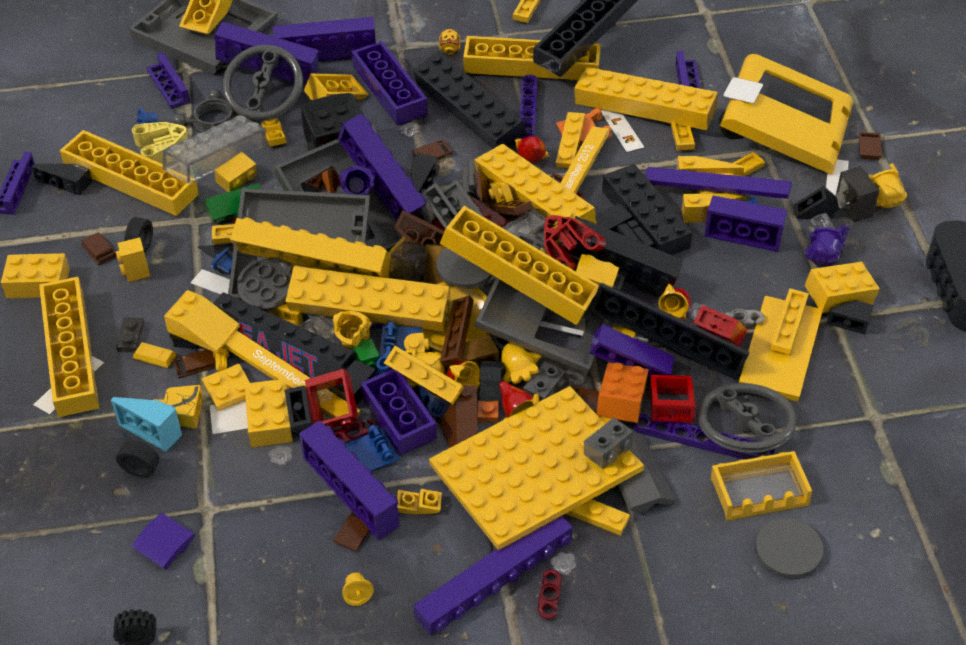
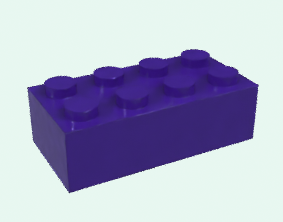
(745, 223)
(398, 411)

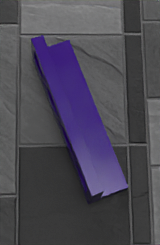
(683, 72)
(173, 82)
(16, 183)

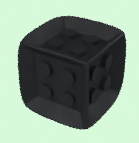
(325, 116)

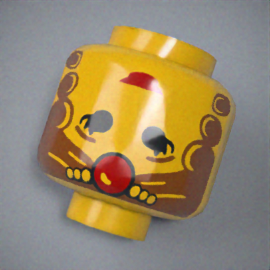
(449, 42)

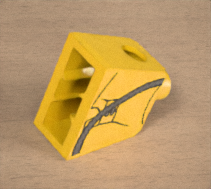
(187, 402)

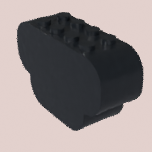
(948, 269)

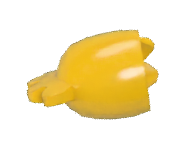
(518, 363)

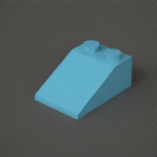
(148, 420)

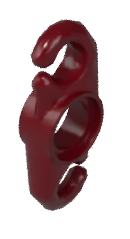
(343, 432)
(549, 602)

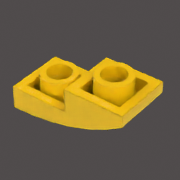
(274, 132)
(500, 192)
(419, 503)

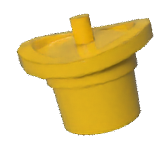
(357, 589)

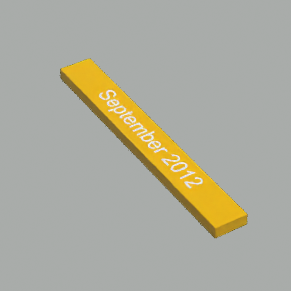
(584, 158)
(279, 369)

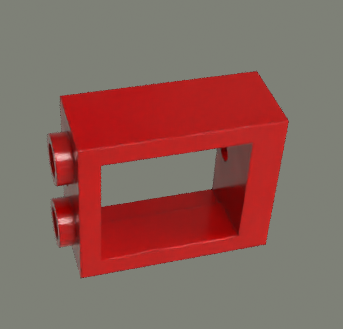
(720, 325)
(326, 381)
(661, 409)

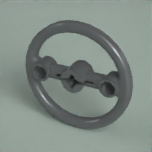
(262, 82)
(746, 417)

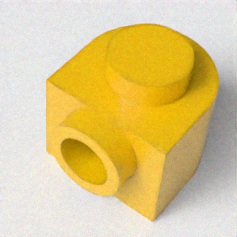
(416, 341)

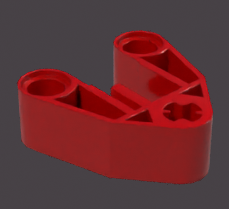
(580, 231)

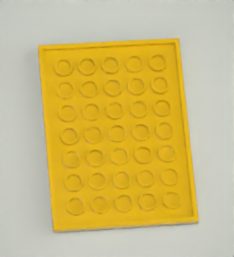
(530, 468)

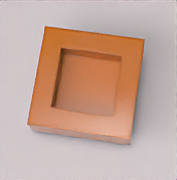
(488, 411)

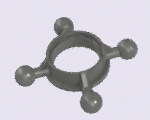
(214, 102)

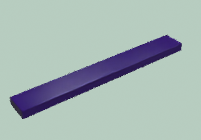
(719, 182)

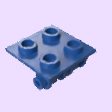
(395, 336)
(373, 449)

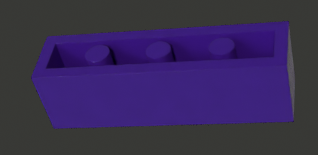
(623, 349)

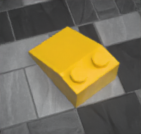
(204, 15)
(330, 84)
(200, 322)

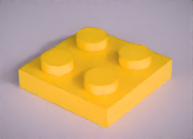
(226, 386)

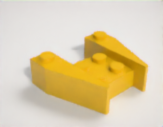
(696, 206)

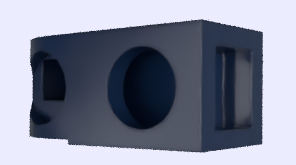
(434, 404)

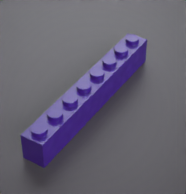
(490, 575)

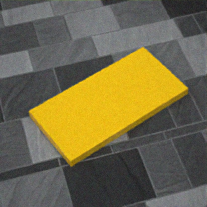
(776, 369)

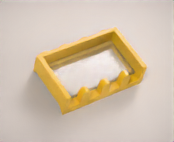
(761, 485)

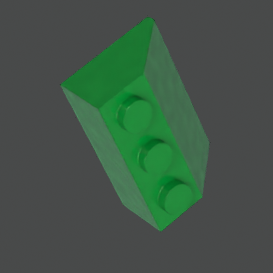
(225, 204)

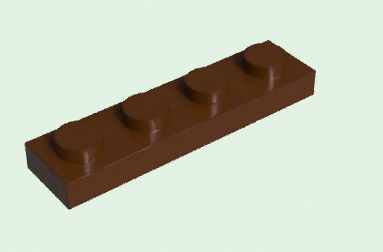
(512, 208)
(457, 331)

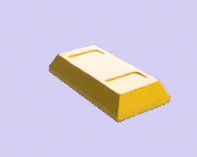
(154, 355)

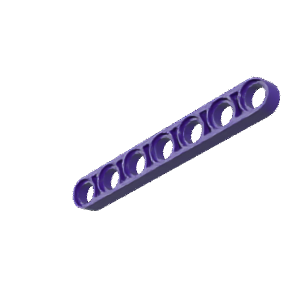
(528, 99)
(690, 439)

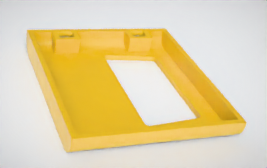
(785, 127)

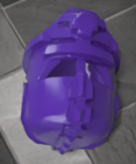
(357, 180)
(826, 245)

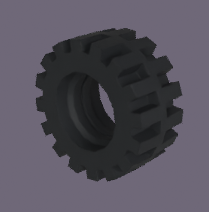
(134, 627)

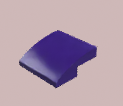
(163, 540)

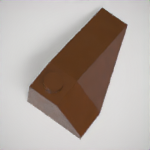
(418, 230)
(461, 417)

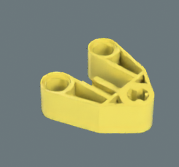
(157, 137)

